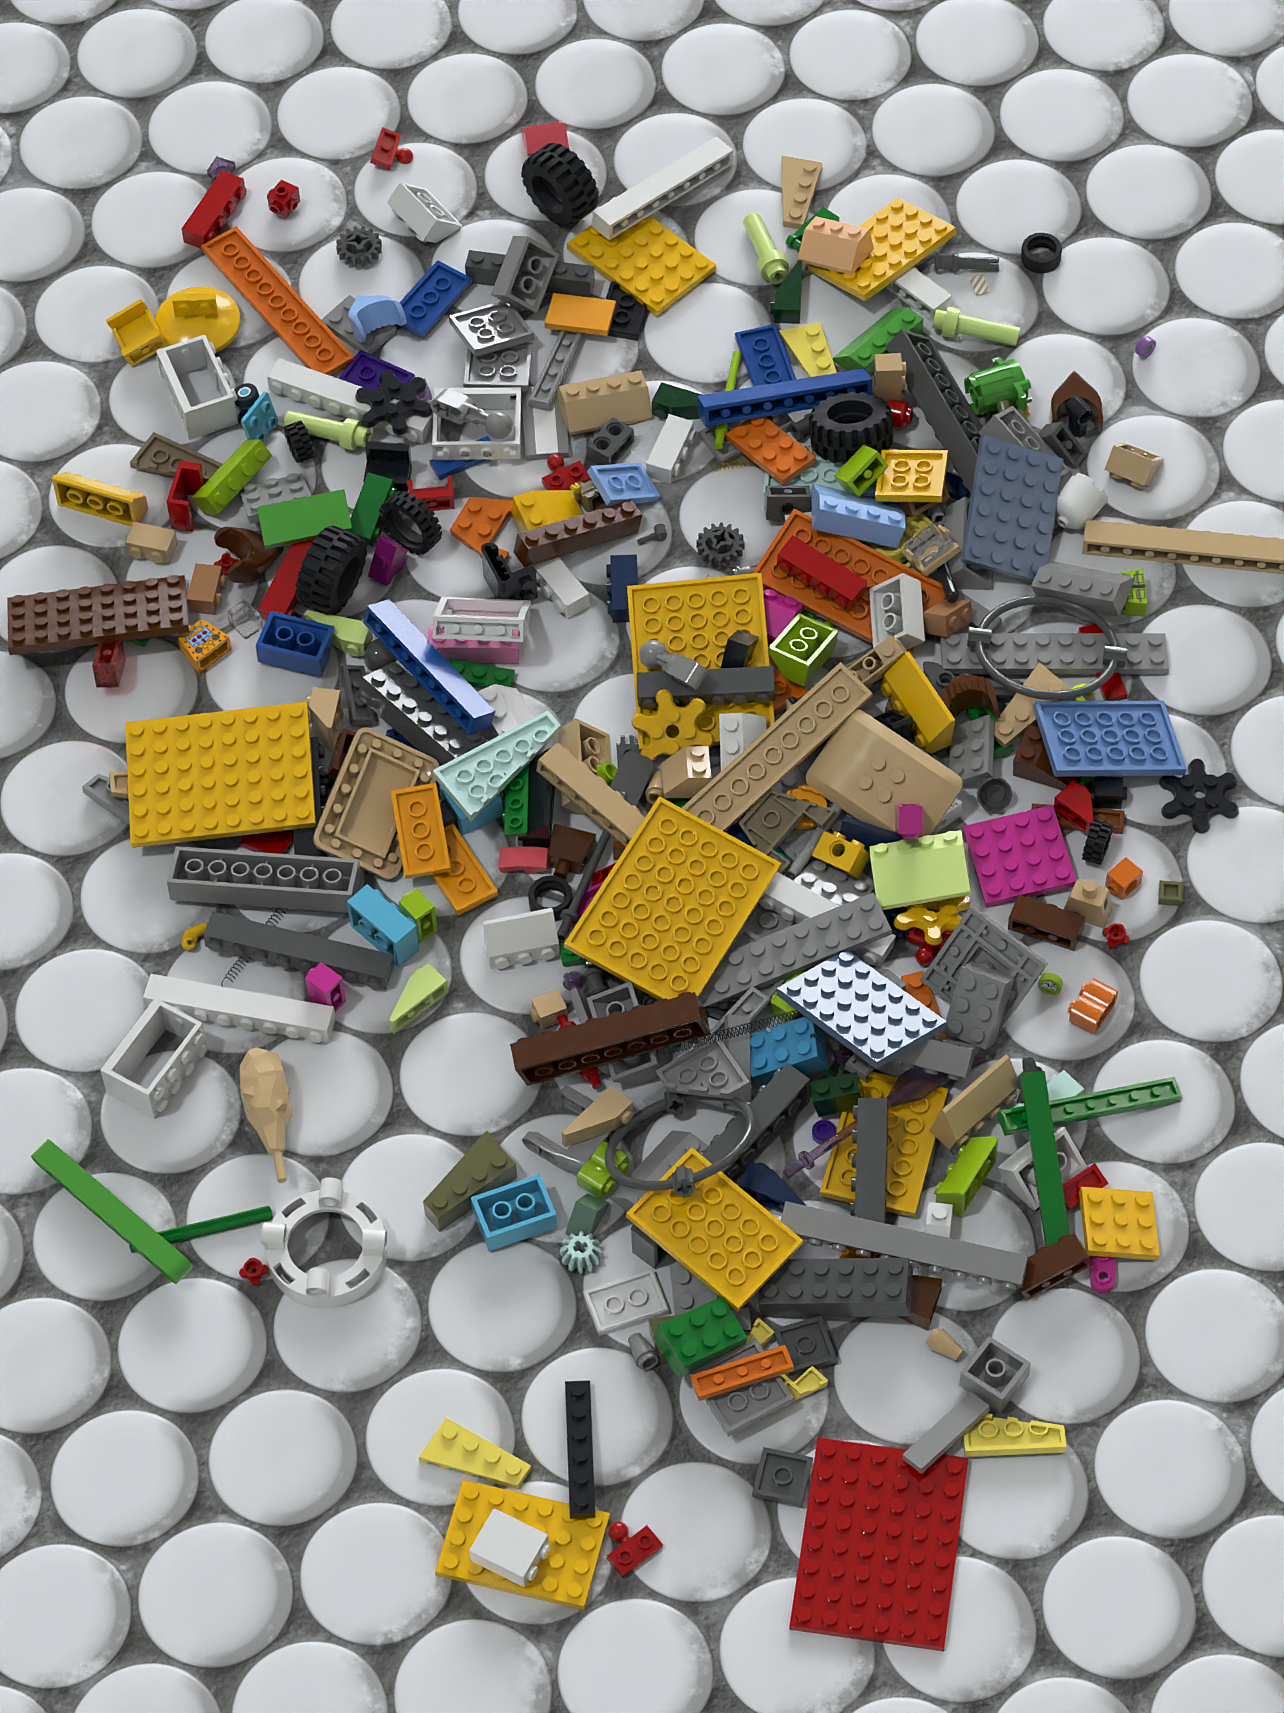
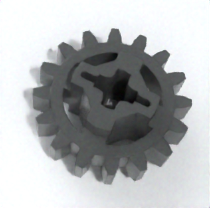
(359, 246)
(720, 544)

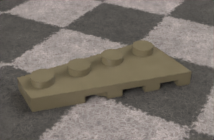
(163, 456)

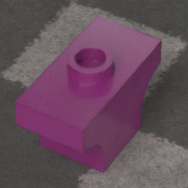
(387, 560)

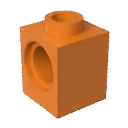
(1123, 878)

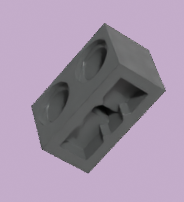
(610, 442)

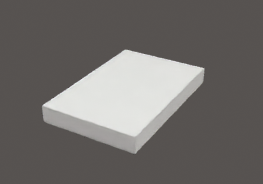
(625, 1302)

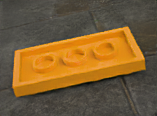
(420, 831)
(467, 881)

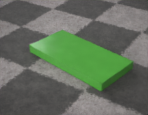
(303, 518)

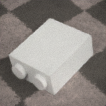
(509, 1548)

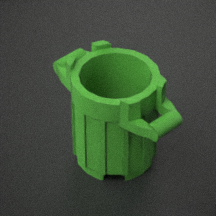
(998, 384)

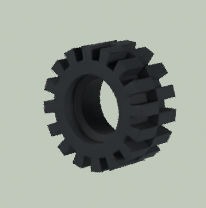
(299, 441)
(1097, 842)

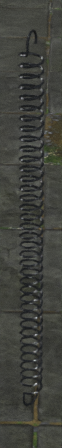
(704, 1038)

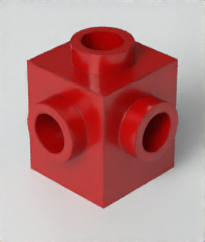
(283, 198)

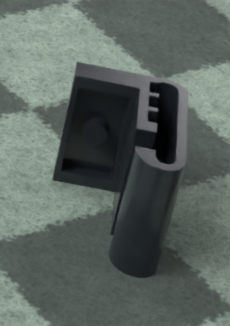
(389, 461)
(503, 582)

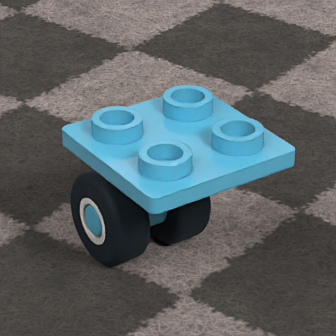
(256, 412)

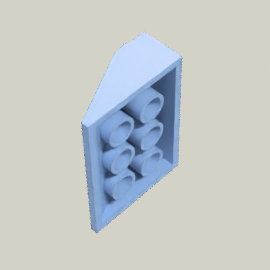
(856, 517)

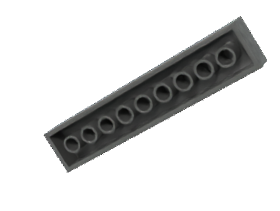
(940, 401)
(773, 1111)

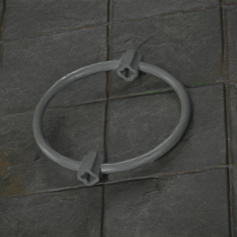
(1113, 655)
(683, 1178)

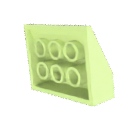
(920, 870)

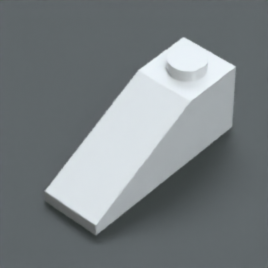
(938, 1223)

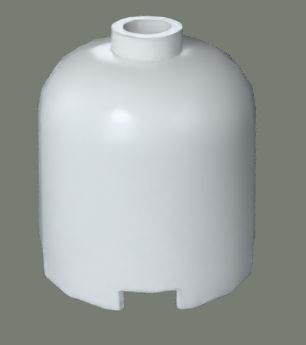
(1079, 502)

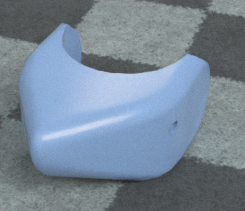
(372, 313)

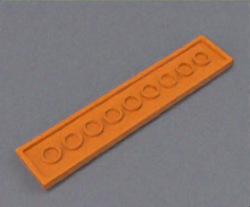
(277, 302)

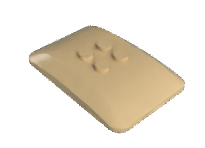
(874, 769)
(360, 810)

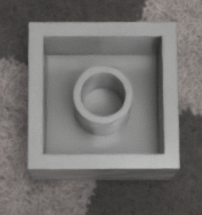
(994, 1374)

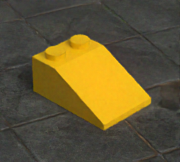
(543, 508)

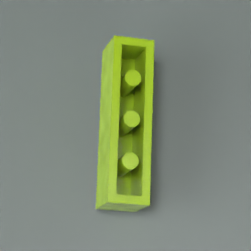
(232, 476)

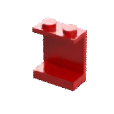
(186, 482)

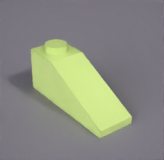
(349, 635)
(420, 993)

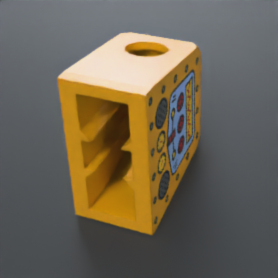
(203, 645)

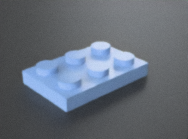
(623, 483)

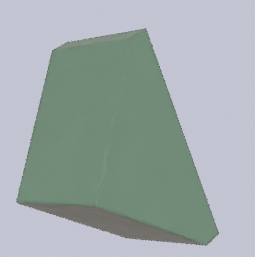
(586, 1215)

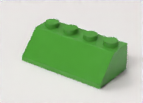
(873, 341)

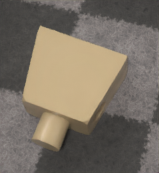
(1090, 901)

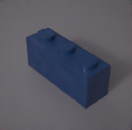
(623, 573)

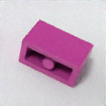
(908, 820)
(325, 987)

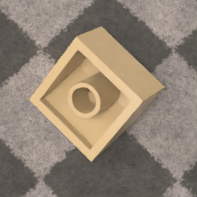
(1133, 464)
(326, 715)
(686, 772)

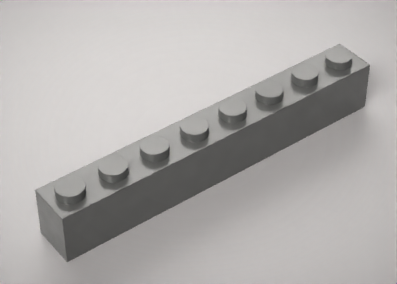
(298, 950)

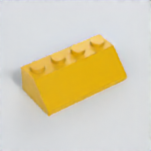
(99, 499)
(914, 695)

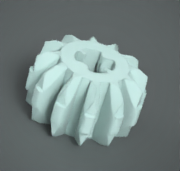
(580, 1252)

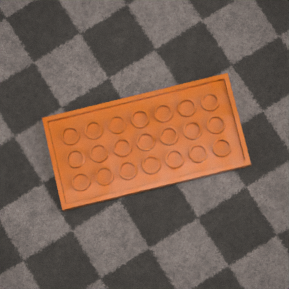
(849, 553)

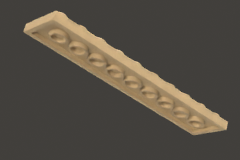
(779, 749)

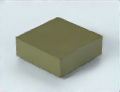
(1170, 893)

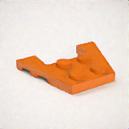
(481, 522)

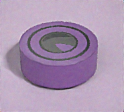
(1145, 347)

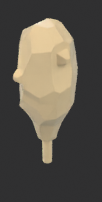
(267, 1102)

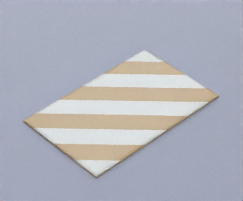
(979, 284)

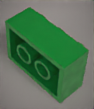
(699, 1336)

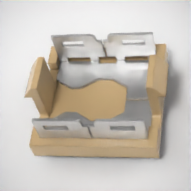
(930, 549)

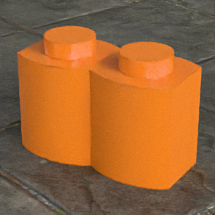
(1093, 1005)

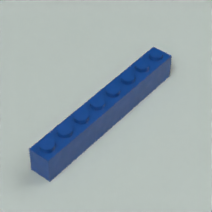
(779, 397)
(429, 667)

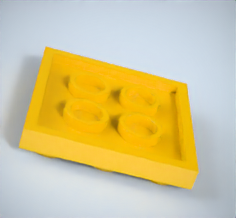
(912, 476)
(1119, 1223)

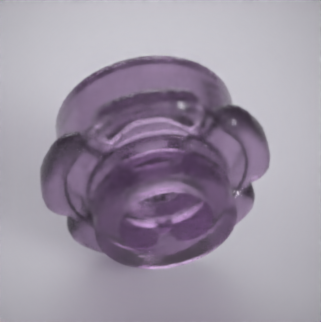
(573, 980)

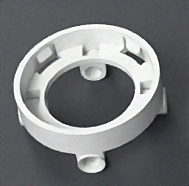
(318, 1287)

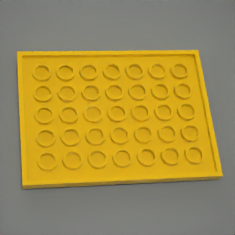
(696, 622)
(220, 774)
(672, 903)

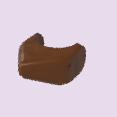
(1071, 387)
(251, 551)
(969, 692)

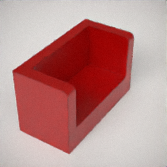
(435, 497)

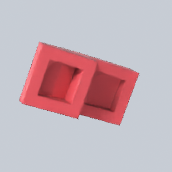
(526, 858)

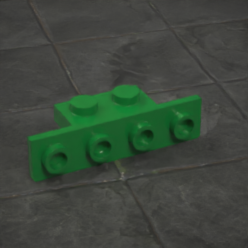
(517, 804)

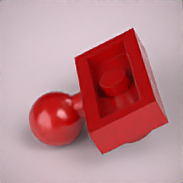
(387, 149)
(563, 476)
(925, 955)
(1088, 1178)
(632, 1550)

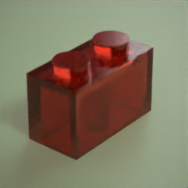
(109, 664)

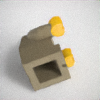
(588, 496)

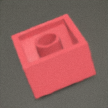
(539, 135)

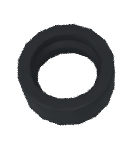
(1041, 240)
(550, 883)

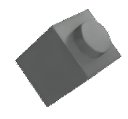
(1063, 443)

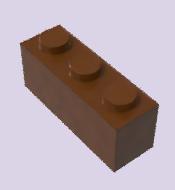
(1046, 922)
(1054, 1264)

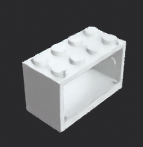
(189, 357)
(136, 1046)

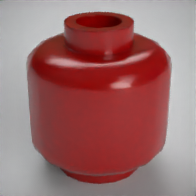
(901, 413)

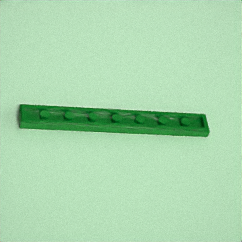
(1097, 1104)
(1044, 1156)

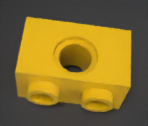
(850, 862)

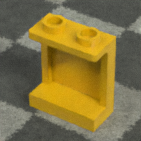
(137, 332)

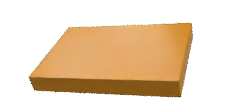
(580, 314)

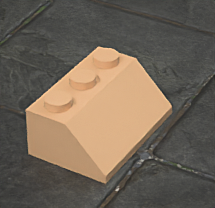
(835, 245)

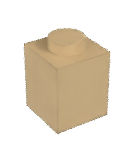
(547, 1009)

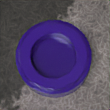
(822, 1131)

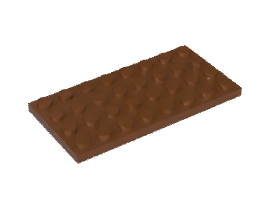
(97, 614)

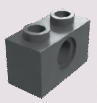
(778, 496)

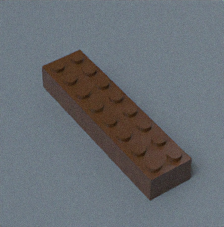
(609, 1038)

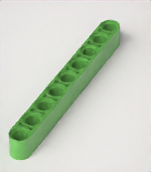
(112, 1211)

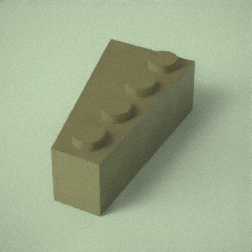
(477, 1172)

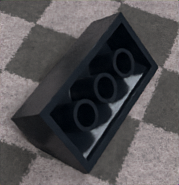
(540, 808)

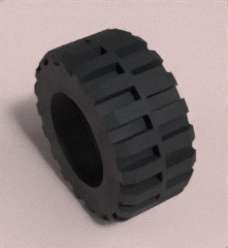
(560, 184)
(847, 423)
(331, 570)

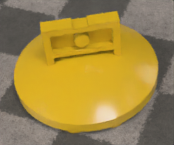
(197, 313)

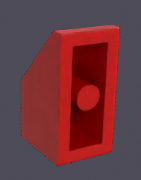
(1075, 806)

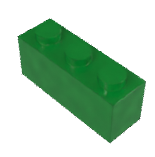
(366, 512)

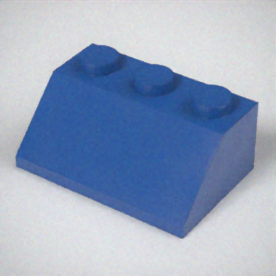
(295, 643)

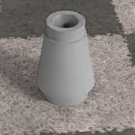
(643, 1353)

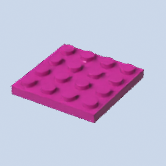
(1019, 856)

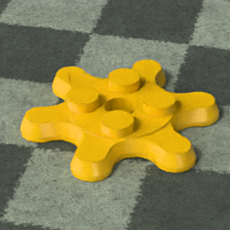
(667, 714)
(930, 922)

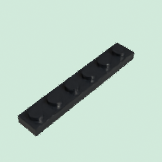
(580, 1449)

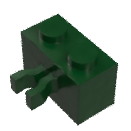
(836, 1093)

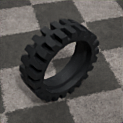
(419, 514)

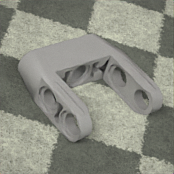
(577, 1154)

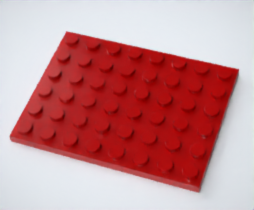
(878, 1546)

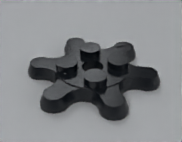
(393, 413)
(1199, 808)

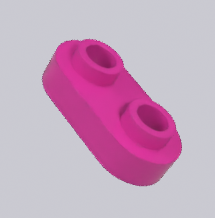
(1102, 1267)

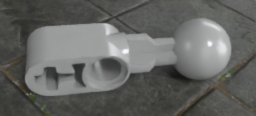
(461, 409)
(654, 655)

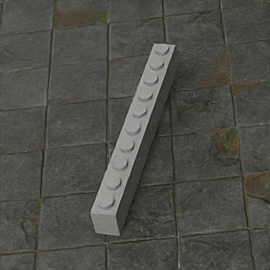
(892, 1241)

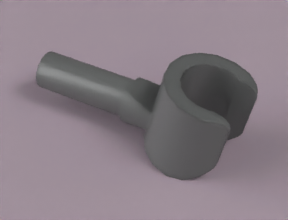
(659, 534)

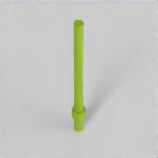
(722, 429)

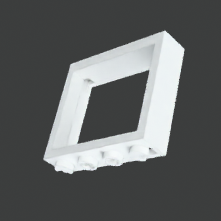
(480, 450)
(481, 619)

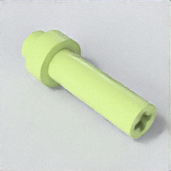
(771, 263)
(954, 322)
(348, 433)

